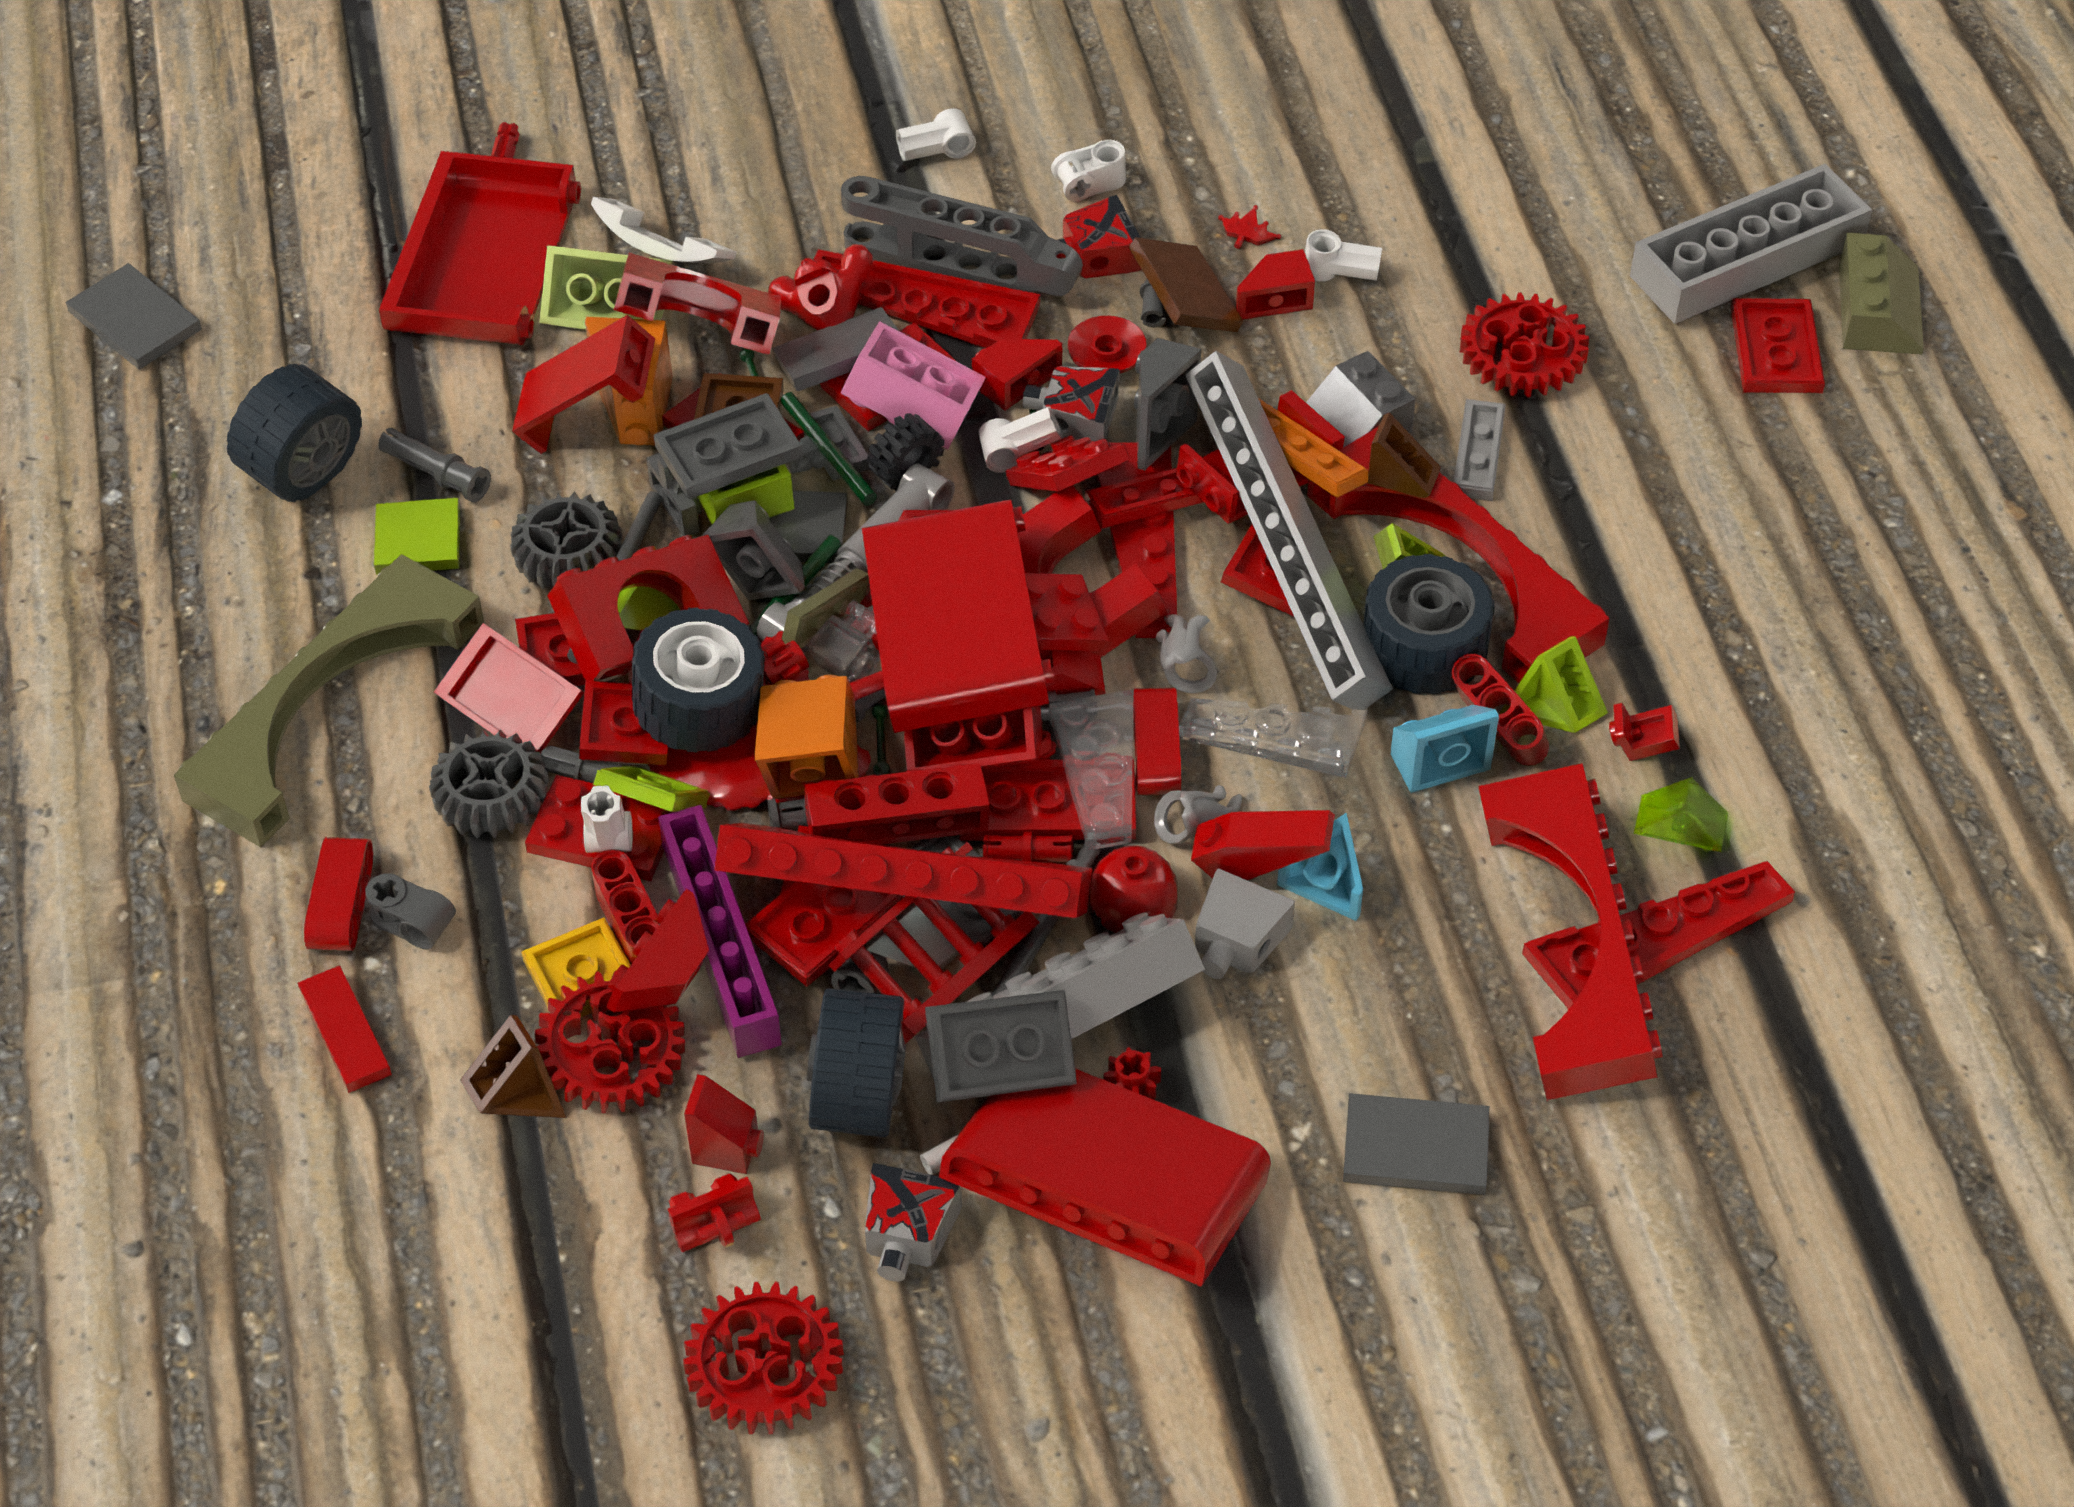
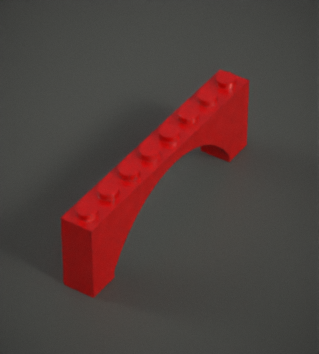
(1542, 601)
(903, 871)
(1604, 1032)

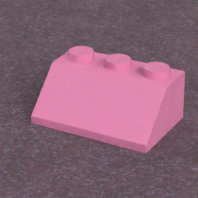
(905, 377)

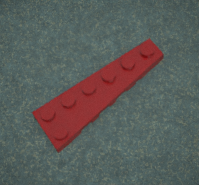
(946, 303)
(1146, 540)
(1665, 929)

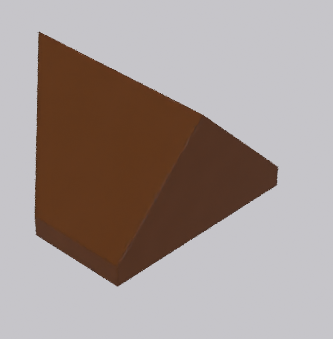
(1400, 461)
(512, 1076)

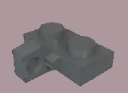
(841, 434)
(680, 509)

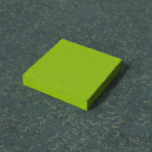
(419, 530)
(651, 788)

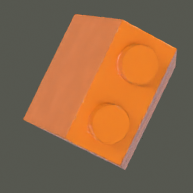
(640, 420)
(806, 734)

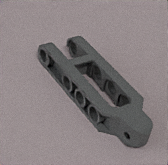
(905, 242)

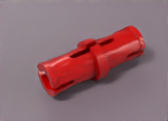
(1029, 847)

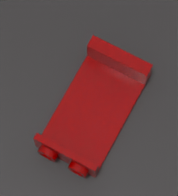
(612, 357)
(1211, 476)

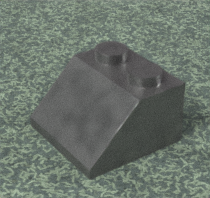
(1359, 395)
(755, 552)

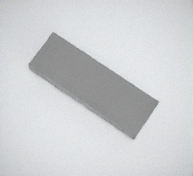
(1479, 448)

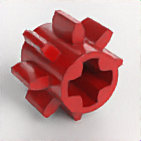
(783, 661)
(1134, 1072)

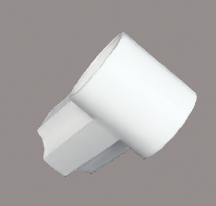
(946, 134)
(1332, 257)
(1007, 440)
(605, 821)

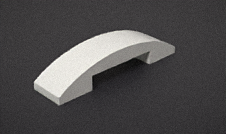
(626, 223)

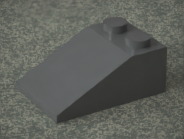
(1164, 397)

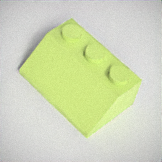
(582, 286)

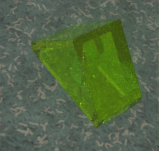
(1682, 815)

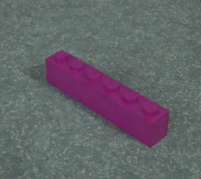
(731, 956)

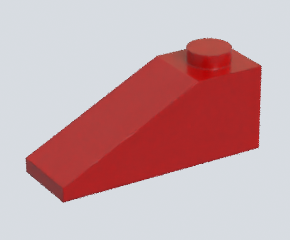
(1261, 841)

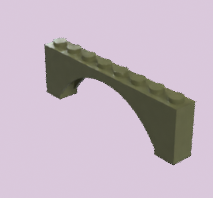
(398, 611)

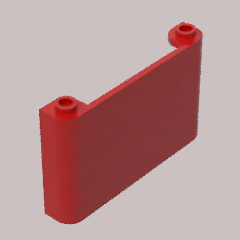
(480, 248)
(954, 616)
(1113, 1171)

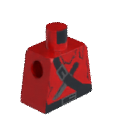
(1101, 238)

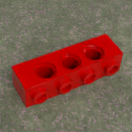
(900, 805)

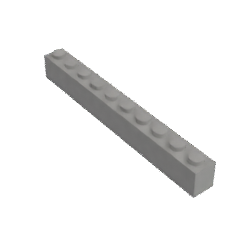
(1288, 533)

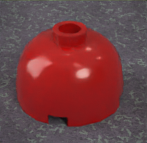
(1132, 883)

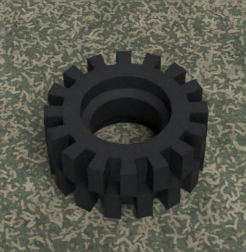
(901, 446)

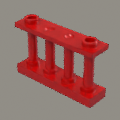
(943, 984)

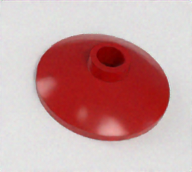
(1106, 343)

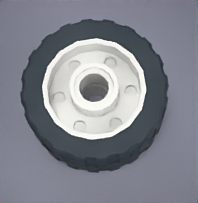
(697, 679)

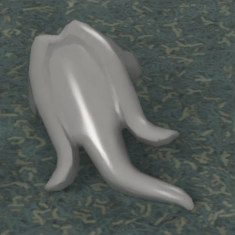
(1181, 647)
(1198, 809)

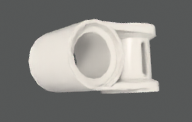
(1093, 171)

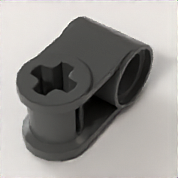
(408, 910)

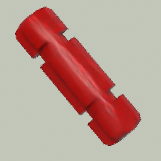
(506, 140)

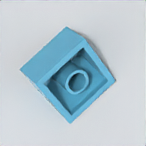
(1445, 746)

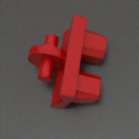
(714, 1213)

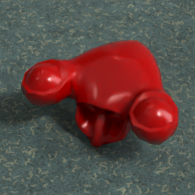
(822, 293)

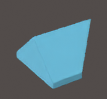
(1330, 877)

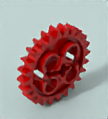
(1525, 356)
(577, 1063)
(754, 1395)

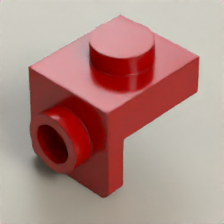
(1645, 732)

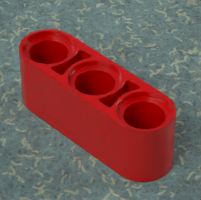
(1495, 691)
(1156, 741)
(620, 892)
(338, 894)

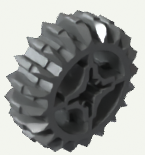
(563, 537)
(488, 775)

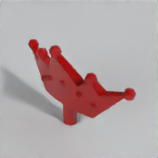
(1247, 229)

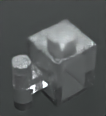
(845, 647)

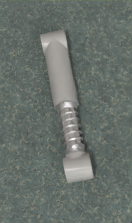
(917, 490)

